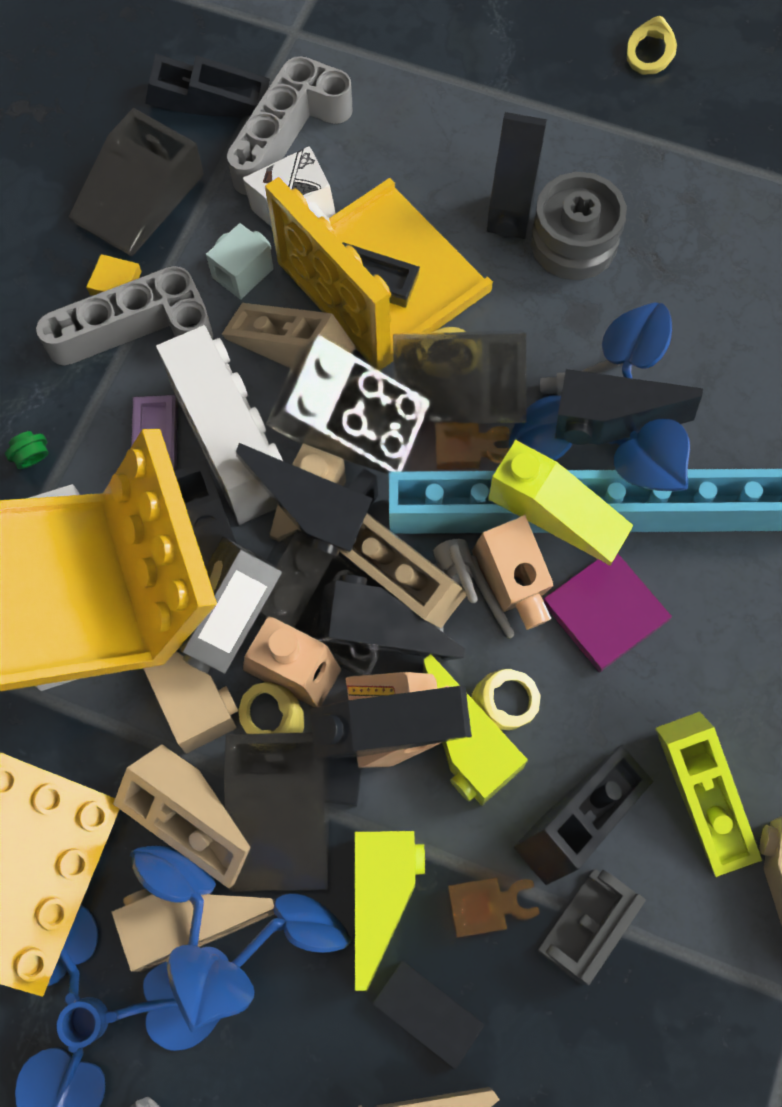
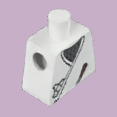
(299, 172)

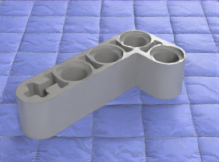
(297, 92)
(72, 330)

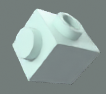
(240, 260)

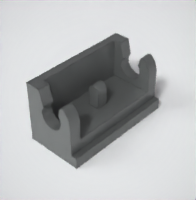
(591, 926)

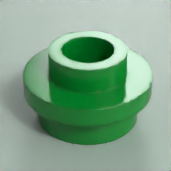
(27, 449)

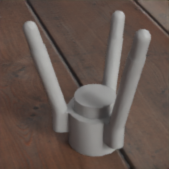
(456, 561)

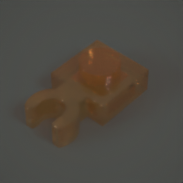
(462, 445)
(481, 907)

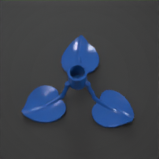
(661, 449)
(203, 978)
(60, 1079)

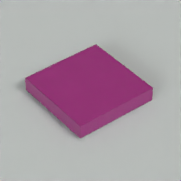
(606, 611)

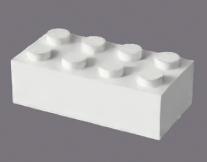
(219, 416)

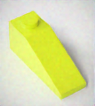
(558, 502)
(487, 758)
(709, 792)
(383, 886)

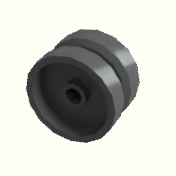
(578, 225)

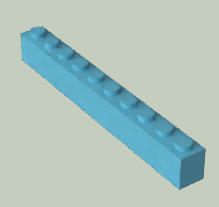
(713, 502)

